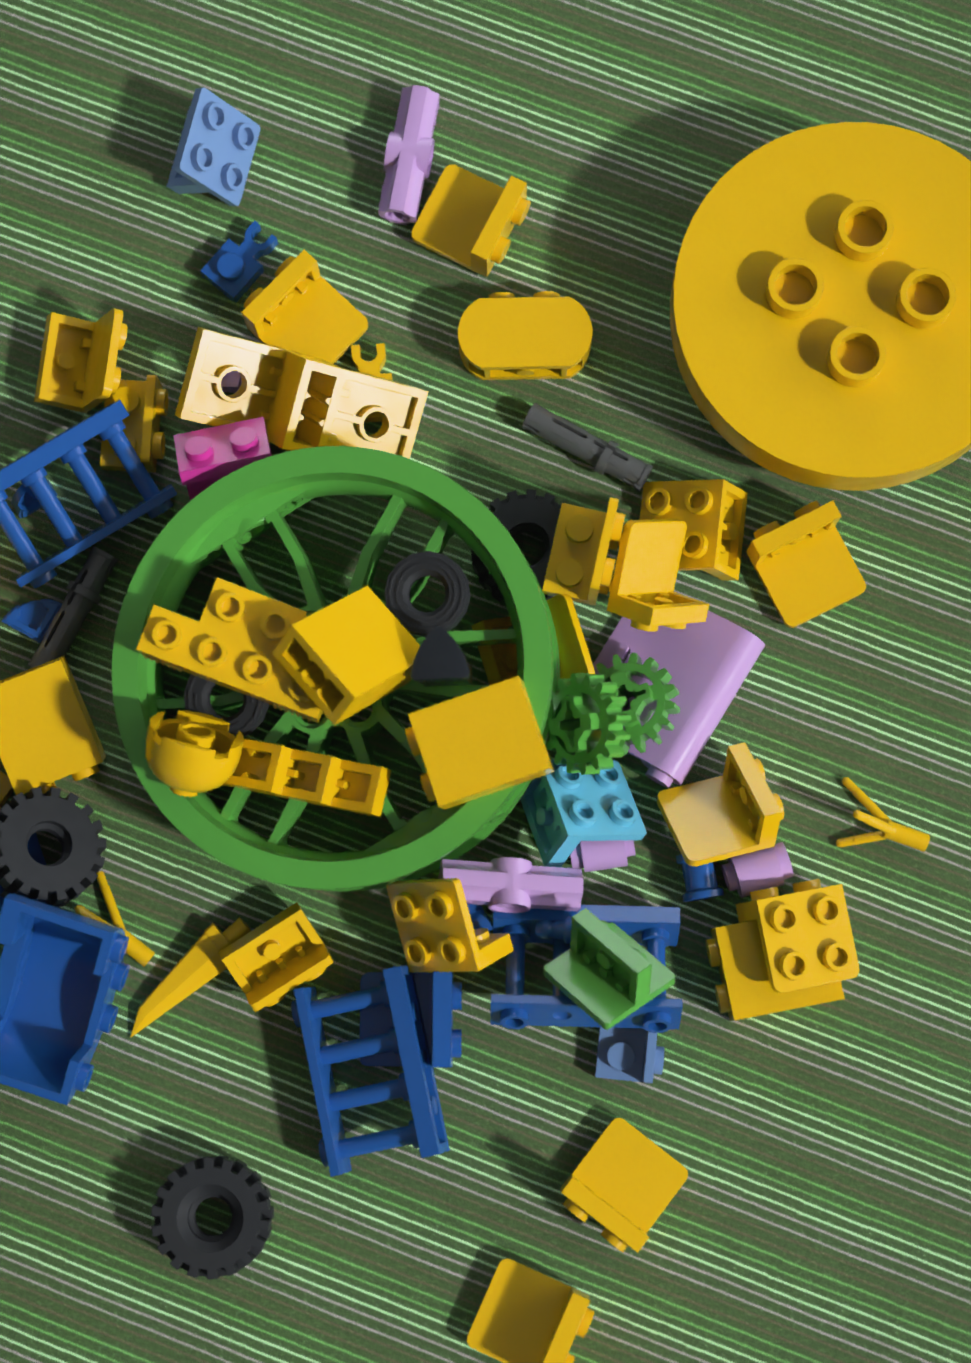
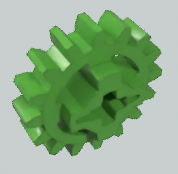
(646, 701)
(587, 724)

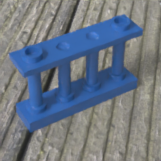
(70, 449)
(647, 925)
(414, 1085)

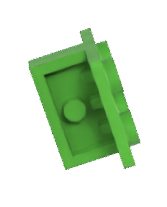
(607, 971)

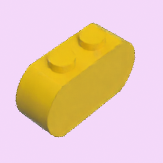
(524, 337)

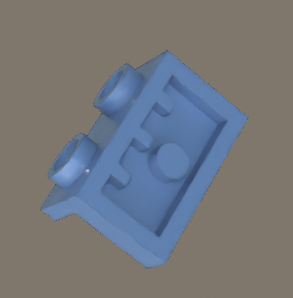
(628, 1055)

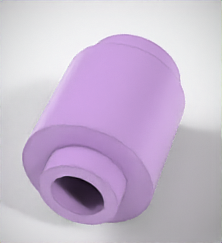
(602, 854)
(758, 870)

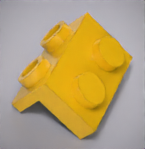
(276, 957)

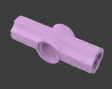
(409, 155)
(516, 884)

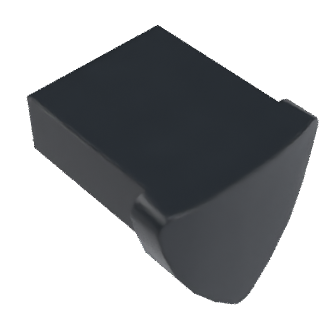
(441, 661)

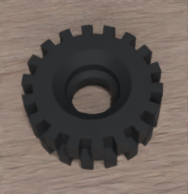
(520, 515)
(79, 840)
(177, 1224)

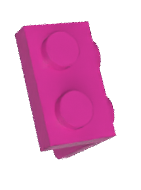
(218, 451)

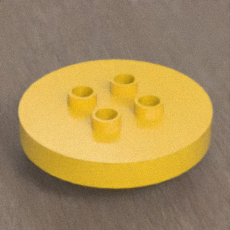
(833, 306)

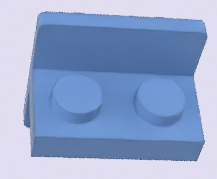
(214, 149)

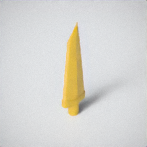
(190, 973)

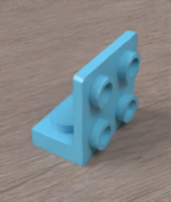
(580, 808)

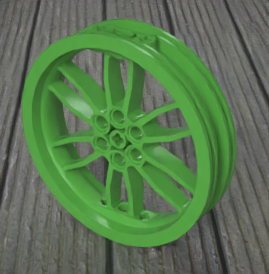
(243, 509)

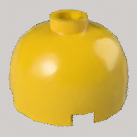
(192, 751)

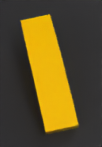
(311, 777)

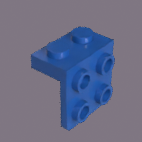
(437, 1000)

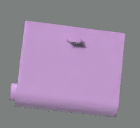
(706, 667)

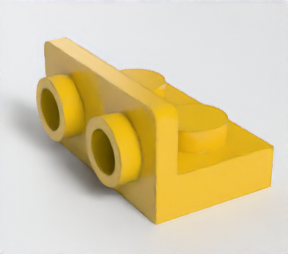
(145, 404)

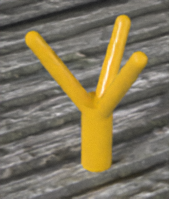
(880, 821)
(135, 948)

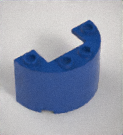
(55, 995)

